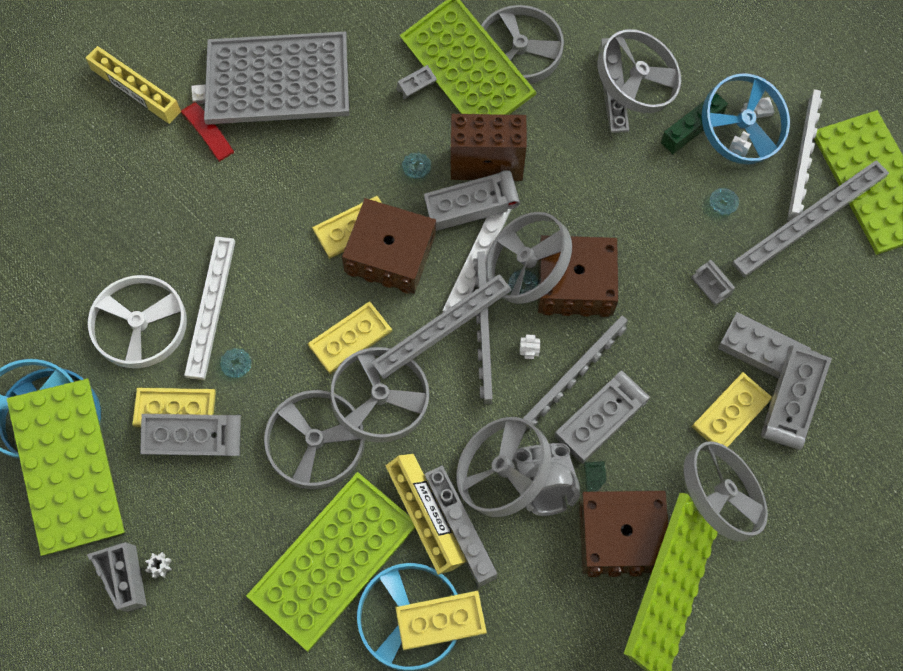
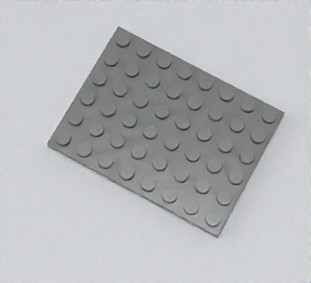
(276, 78)

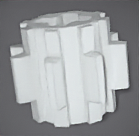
(530, 346)
(164, 566)

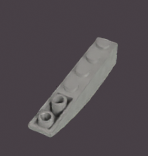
(616, 112)
(461, 527)

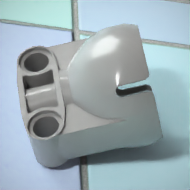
(560, 481)

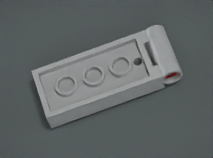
(472, 200)
(757, 344)
(795, 397)
(602, 416)
(190, 434)

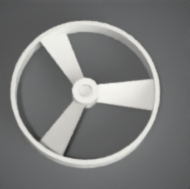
(138, 320)

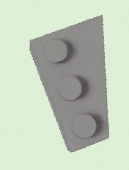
(121, 575)

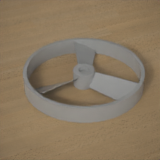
(521, 44)
(666, 76)
(554, 244)
(380, 395)
(513, 432)
(314, 438)
(709, 507)

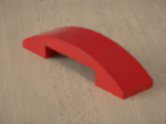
(209, 132)

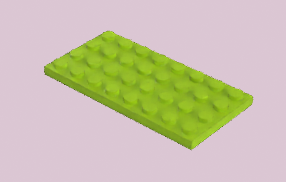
(467, 61)
(851, 148)
(65, 467)
(332, 561)
(671, 588)

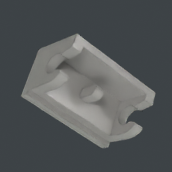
(416, 81)
(713, 282)

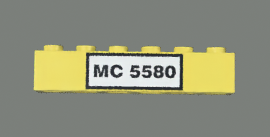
(133, 85)
(425, 513)

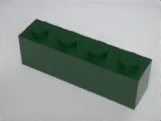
(690, 125)

